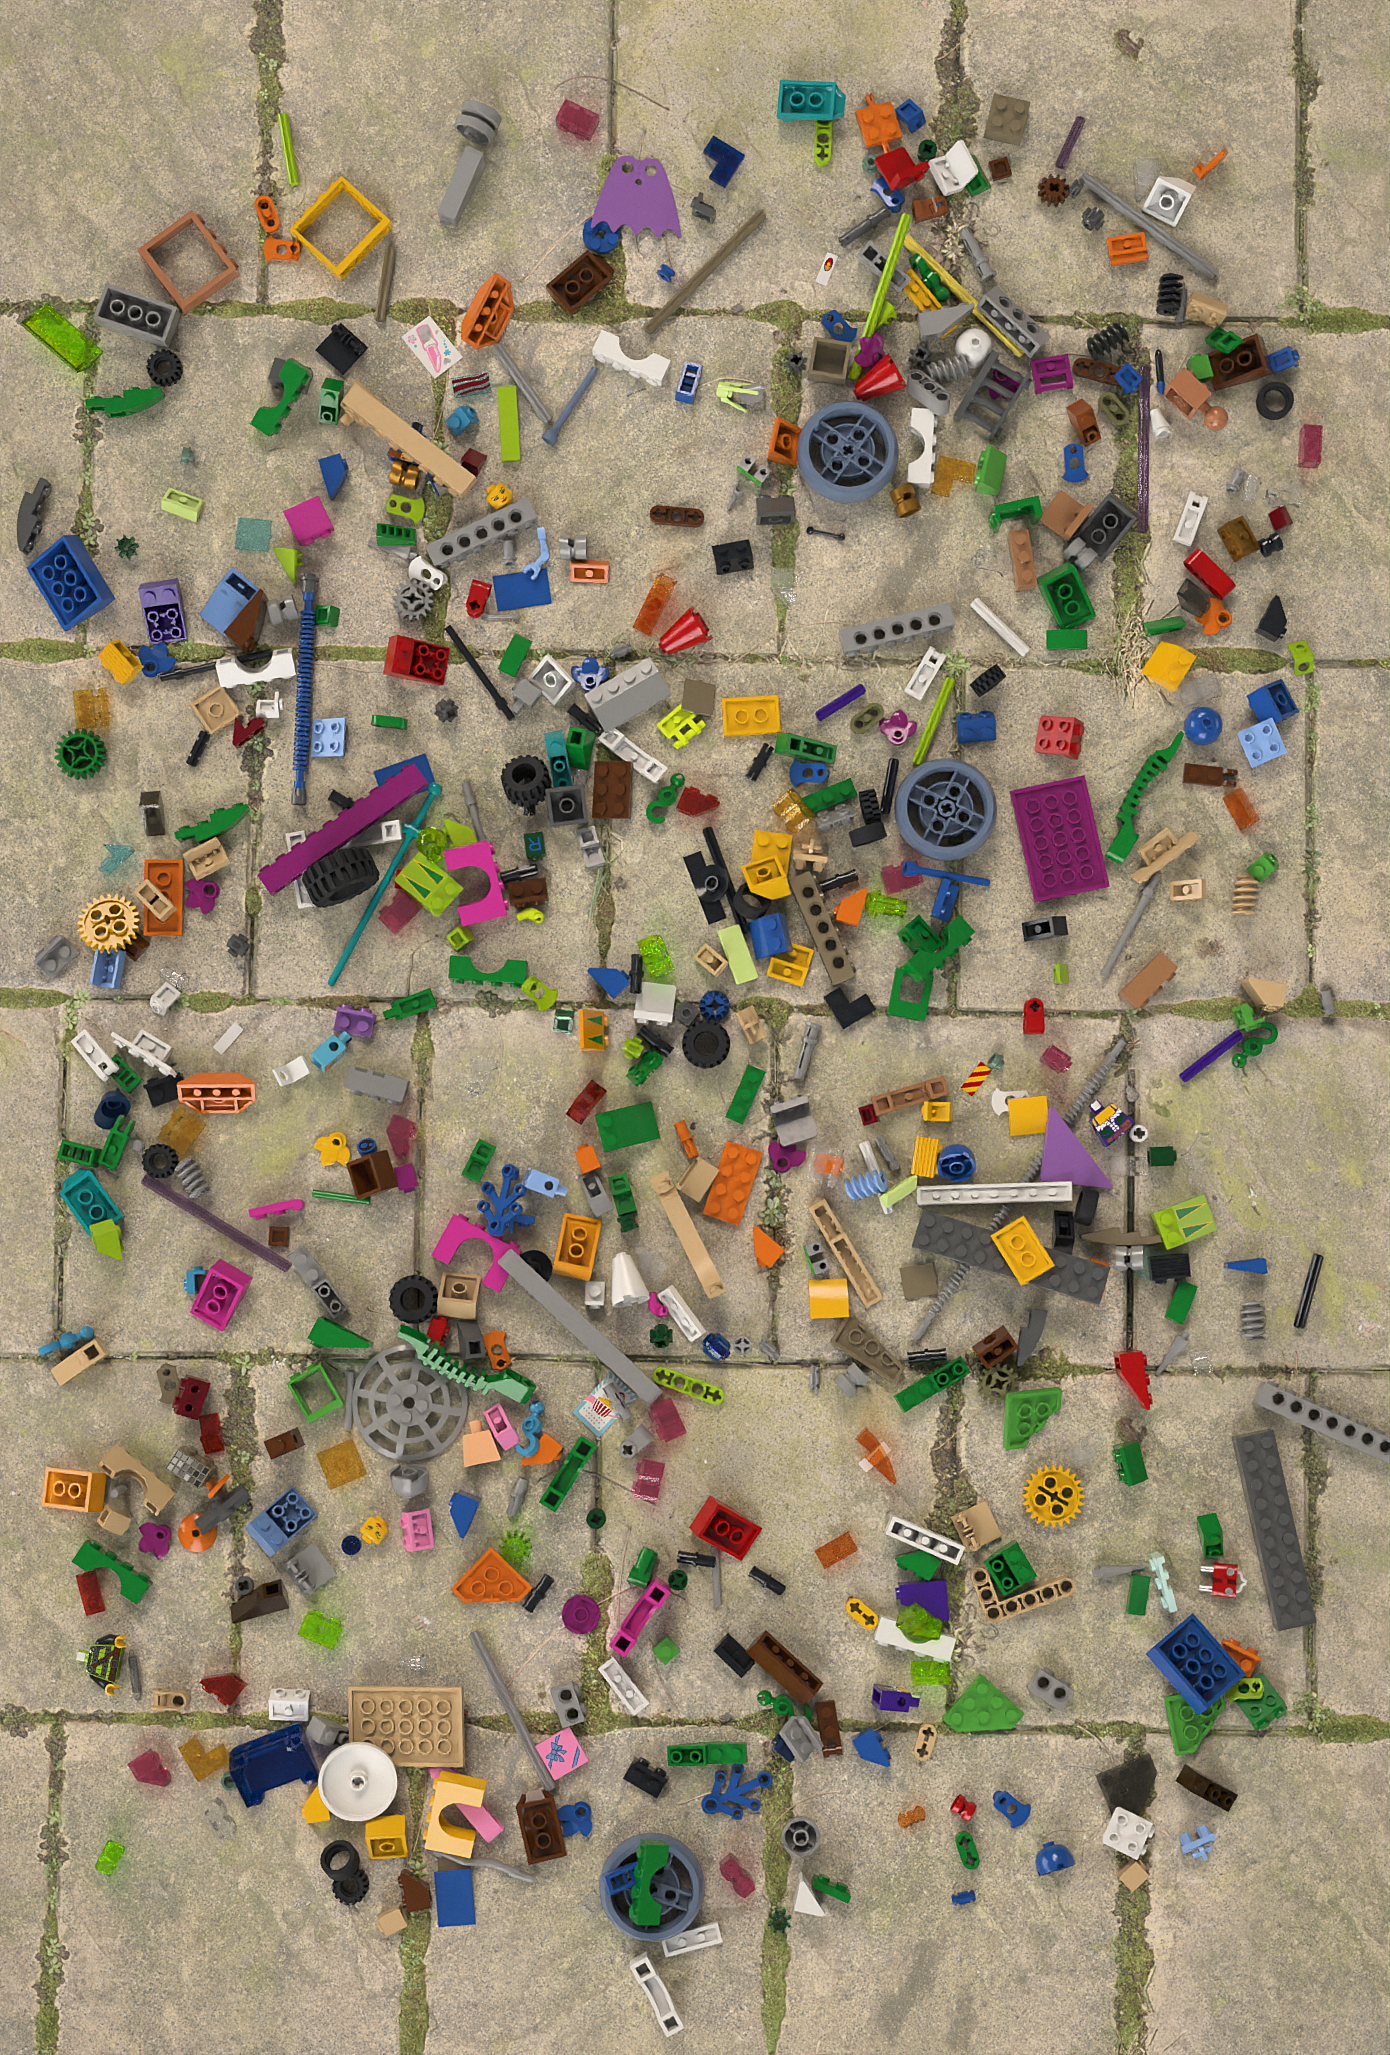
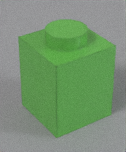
(1201, 367)
(665, 1649)

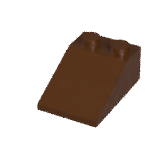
(1242, 365)
(247, 626)

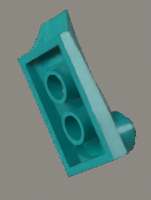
(809, 100)
(89, 1200)

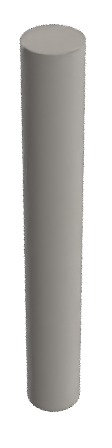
(348, 1400)
(119, 1490)
(716, 1577)

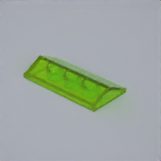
(62, 338)

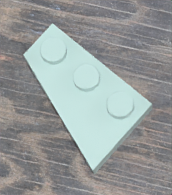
(1168, 1599)

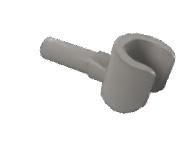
(736, 494)
(137, 1145)

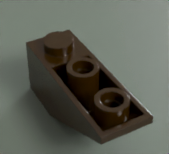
(263, 1600)
(1206, 1788)

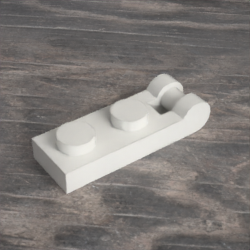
(1190, 519)
(924, 674)
(94, 1054)

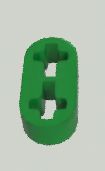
(389, 722)
(971, 1848)

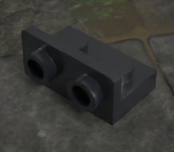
(163, 1090)
(646, 1777)

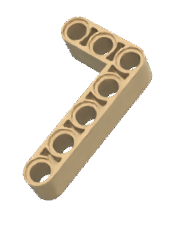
(1018, 1598)

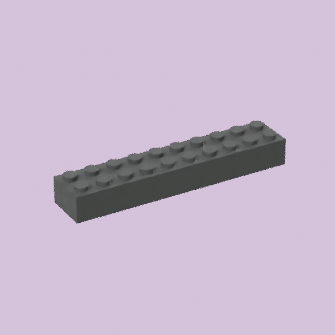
(975, 1248)
(1274, 1529)

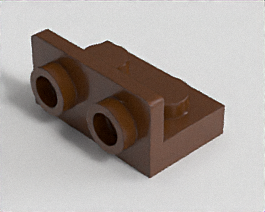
(528, 892)

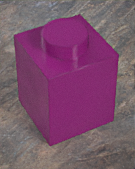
(406, 1178)

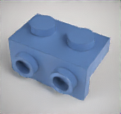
(107, 968)

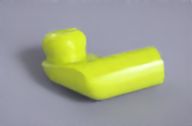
(531, 913)

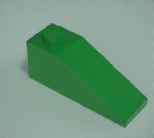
(805, 748)

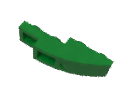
(132, 402)
(221, 822)
(931, 1384)
(707, 1753)

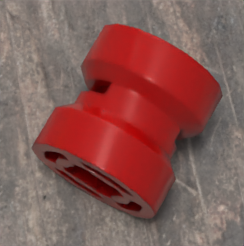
(963, 1807)

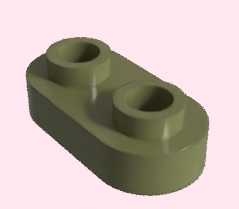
(1115, 408)
(866, 718)

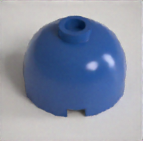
(1203, 725)
(956, 1163)
(1053, 1858)

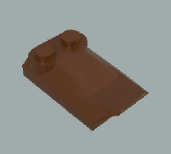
(580, 282)
(540, 1826)

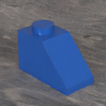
(334, 473)
(610, 980)

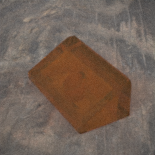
(1241, 809)
(836, 1550)

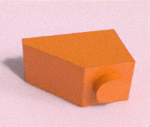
(851, 908)
(765, 1248)
(548, 1450)

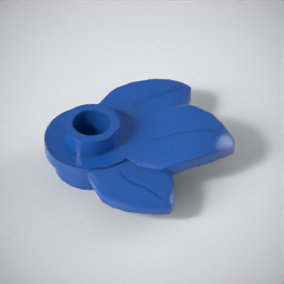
(156, 656)
(589, 672)
(574, 1821)

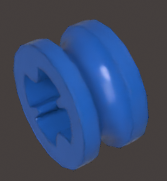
(665, 273)

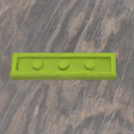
(509, 424)

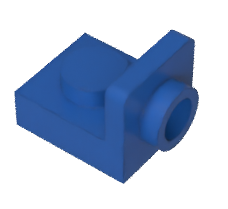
(911, 115)
(1284, 359)
(1128, 378)
(524, 1221)

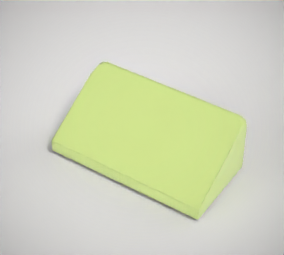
(182, 504)
(899, 1191)

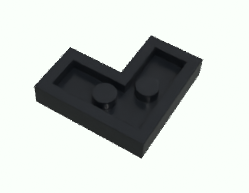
(847, 1012)

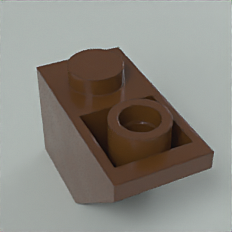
(416, 1892)

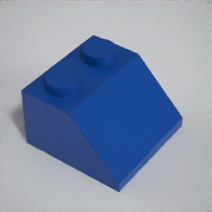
(1272, 701)
(770, 936)
(463, 1510)

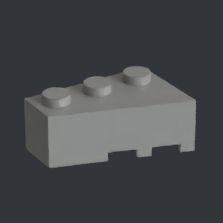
(376, 1085)

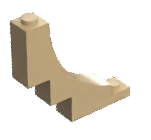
(688, 1235)

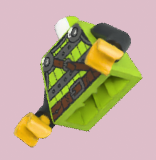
(104, 1661)

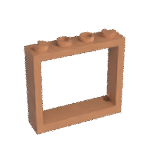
(208, 289)

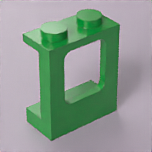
(1014, 509)
(908, 1009)

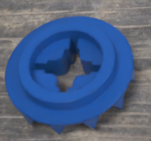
(721, 999)

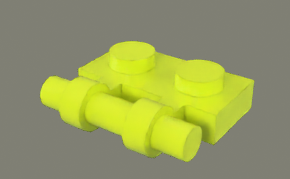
(678, 720)

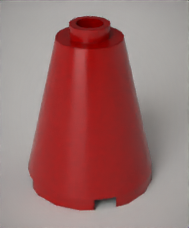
(879, 380)
(685, 633)

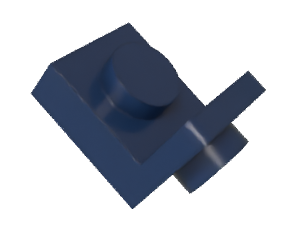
(781, 1747)

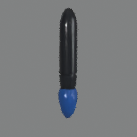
(1159, 371)

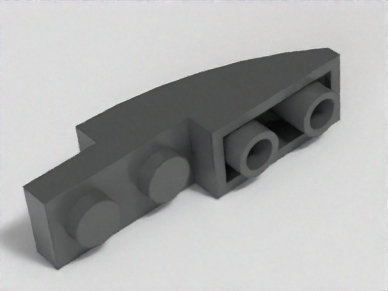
(27, 522)

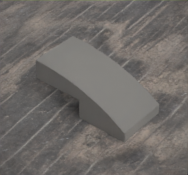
(590, 847)

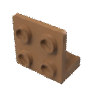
(1065, 515)

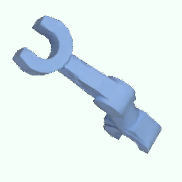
(543, 557)

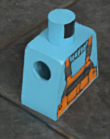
(326, 1058)

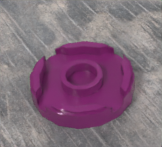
(581, 1614)

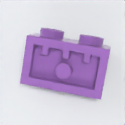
(354, 1021)

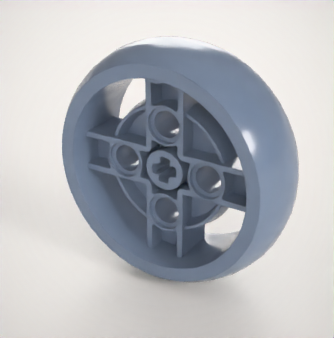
(818, 431)
(914, 794)
(685, 1899)

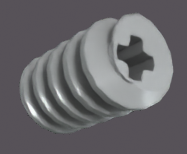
(948, 369)
(192, 1177)
(1253, 1321)

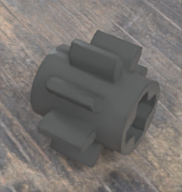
(1093, 218)
(923, 353)
(799, 358)
(446, 710)
(238, 945)

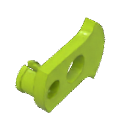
(417, 507)
(548, 997)
(1233, 1693)

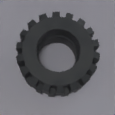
(520, 769)
(718, 1032)
(401, 1287)

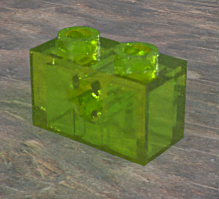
(311, 1632)

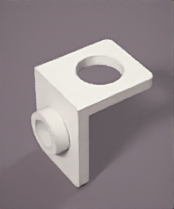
(293, 1071)

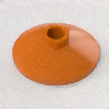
(191, 1542)

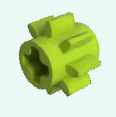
(633, 1048)

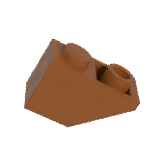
(1084, 422)

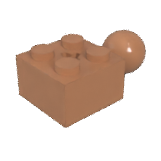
(1192, 396)

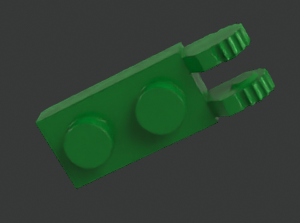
(116, 1144)

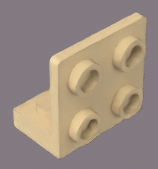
(1206, 310)

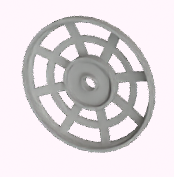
(402, 1414)

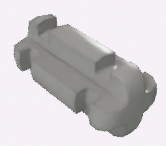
(620, 650)
(769, 1349)
(814, 1378)

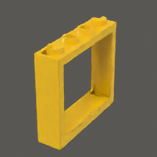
(363, 248)

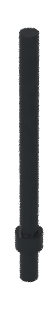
(180, 673)
(501, 703)

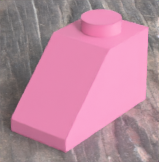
(502, 1426)

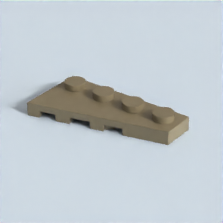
(858, 1343)

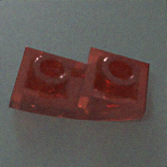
(90, 1592)

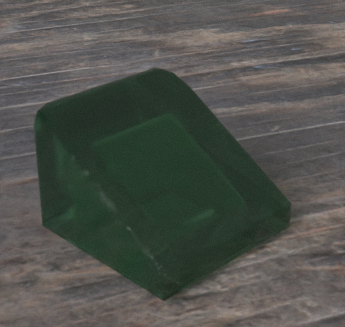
(563, 1021)

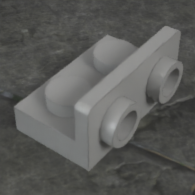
(56, 956)
(800, 1737)

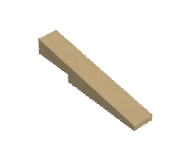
(844, 1252)

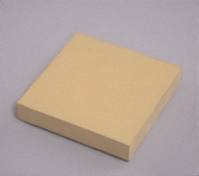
(216, 710)

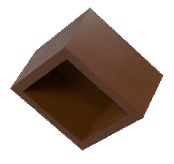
(372, 1174)

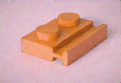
(1127, 249)

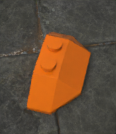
(488, 313)
(217, 1092)

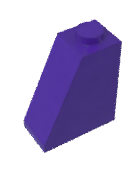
(928, 1594)

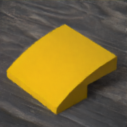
(791, 965)
(1027, 1115)
(828, 1298)

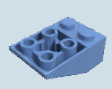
(228, 600)
(281, 1521)

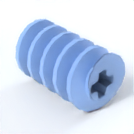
(866, 1186)

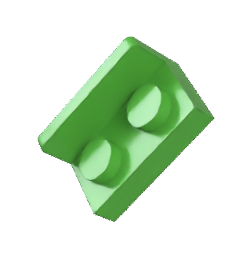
(1244, 1016)

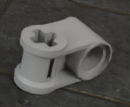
(638, 1440)

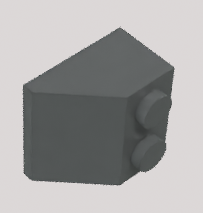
(775, 510)
(566, 805)

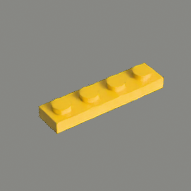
(921, 296)

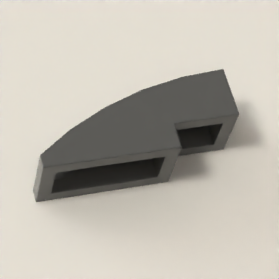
(1030, 1335)

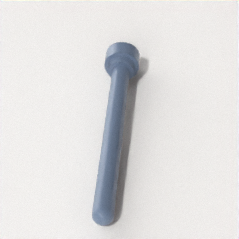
(551, 435)

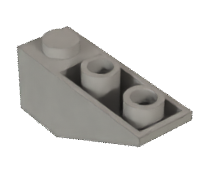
(938, 322)

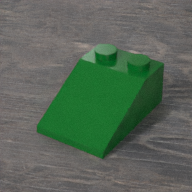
(1066, 596)
(627, 1126)
(330, 1334)

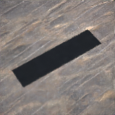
(712, 910)

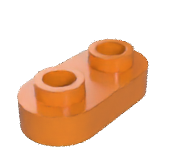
(267, 215)

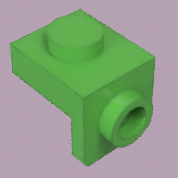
(1263, 866)

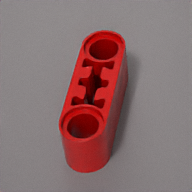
(1209, 574)

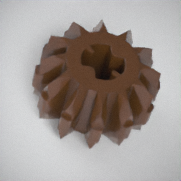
(1055, 196)

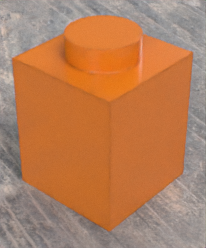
(587, 1158)

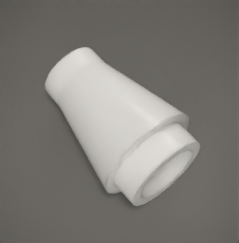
(1159, 425)

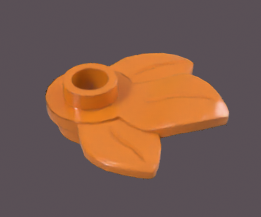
(1211, 618)

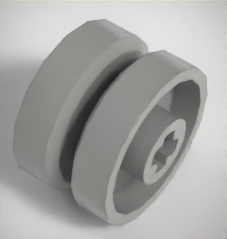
(477, 122)

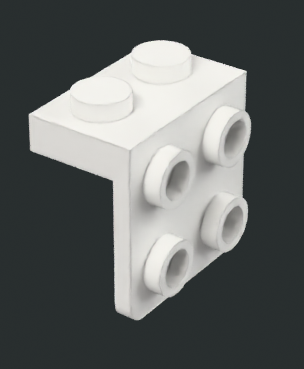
(954, 169)
(655, 1004)
(1128, 1833)

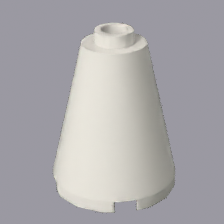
(627, 1282)

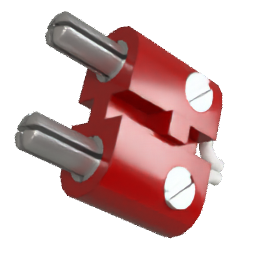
(1223, 1580)

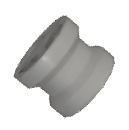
(742, 1345)

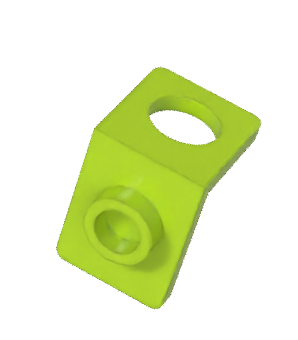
(1301, 653)

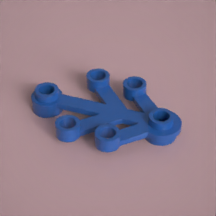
(502, 1202)
(734, 1793)

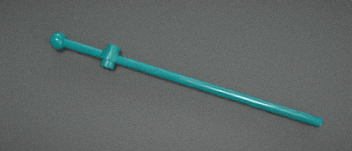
(411, 832)

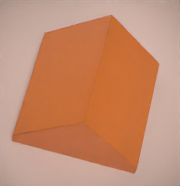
(784, 443)

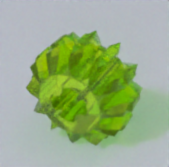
(520, 1542)
(109, 1857)

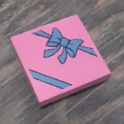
(561, 1753)

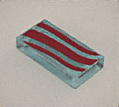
(471, 385)

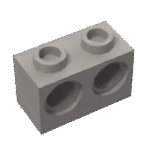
(1047, 1692)
(563, 1705)

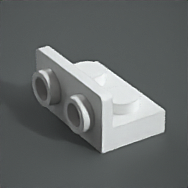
(289, 1704)

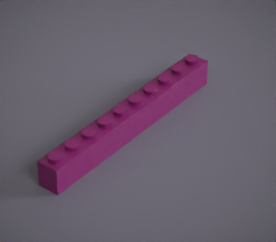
(343, 829)

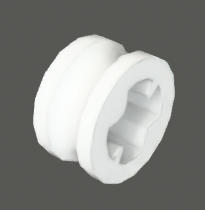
(1135, 1138)

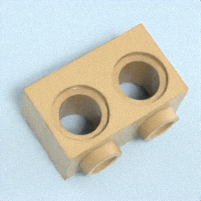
(155, 900)

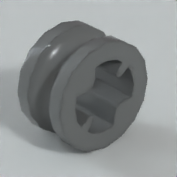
(1075, 188)
(246, 1590)

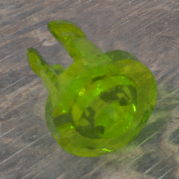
(431, 843)
(886, 905)

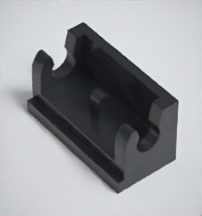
(734, 1655)

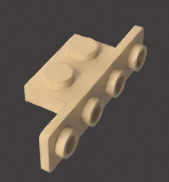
(1160, 851)

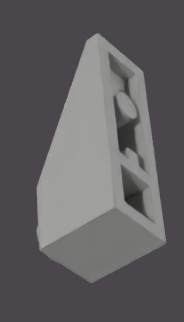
(875, 261)

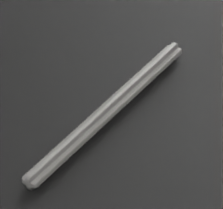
(1148, 225)
(511, 1710)

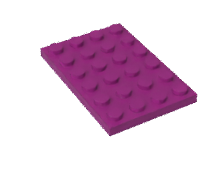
(1059, 839)

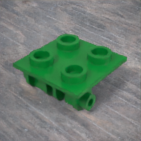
(649, 1061)

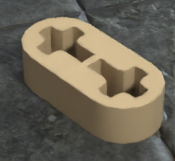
(929, 1742)

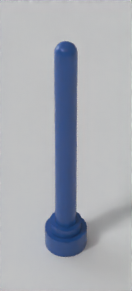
(910, 869)

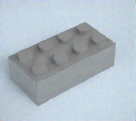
(137, 316)

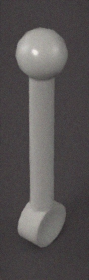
(484, 616)

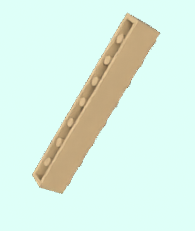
(408, 441)

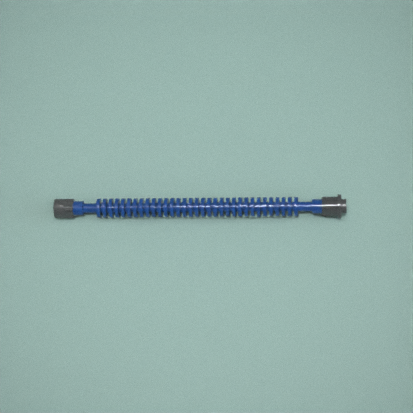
(305, 656)

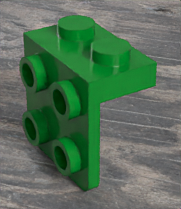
(1263, 1710)

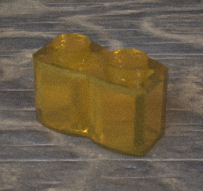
(793, 811)

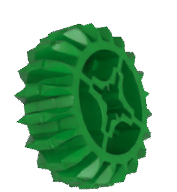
(79, 760)

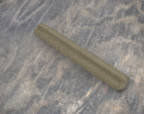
(385, 283)

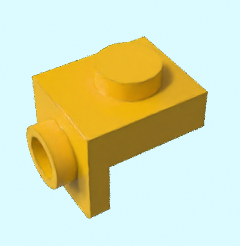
(937, 1111)

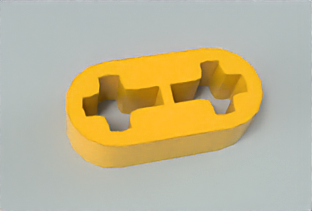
(864, 1609)

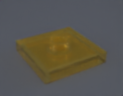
(341, 1464)

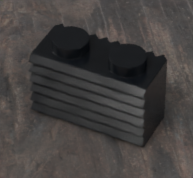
(1169, 1267)

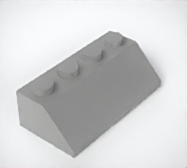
(627, 694)

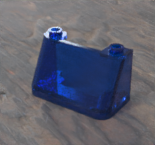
(272, 1763)

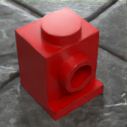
(438, 1329)

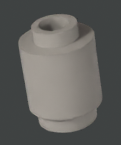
(751, 398)

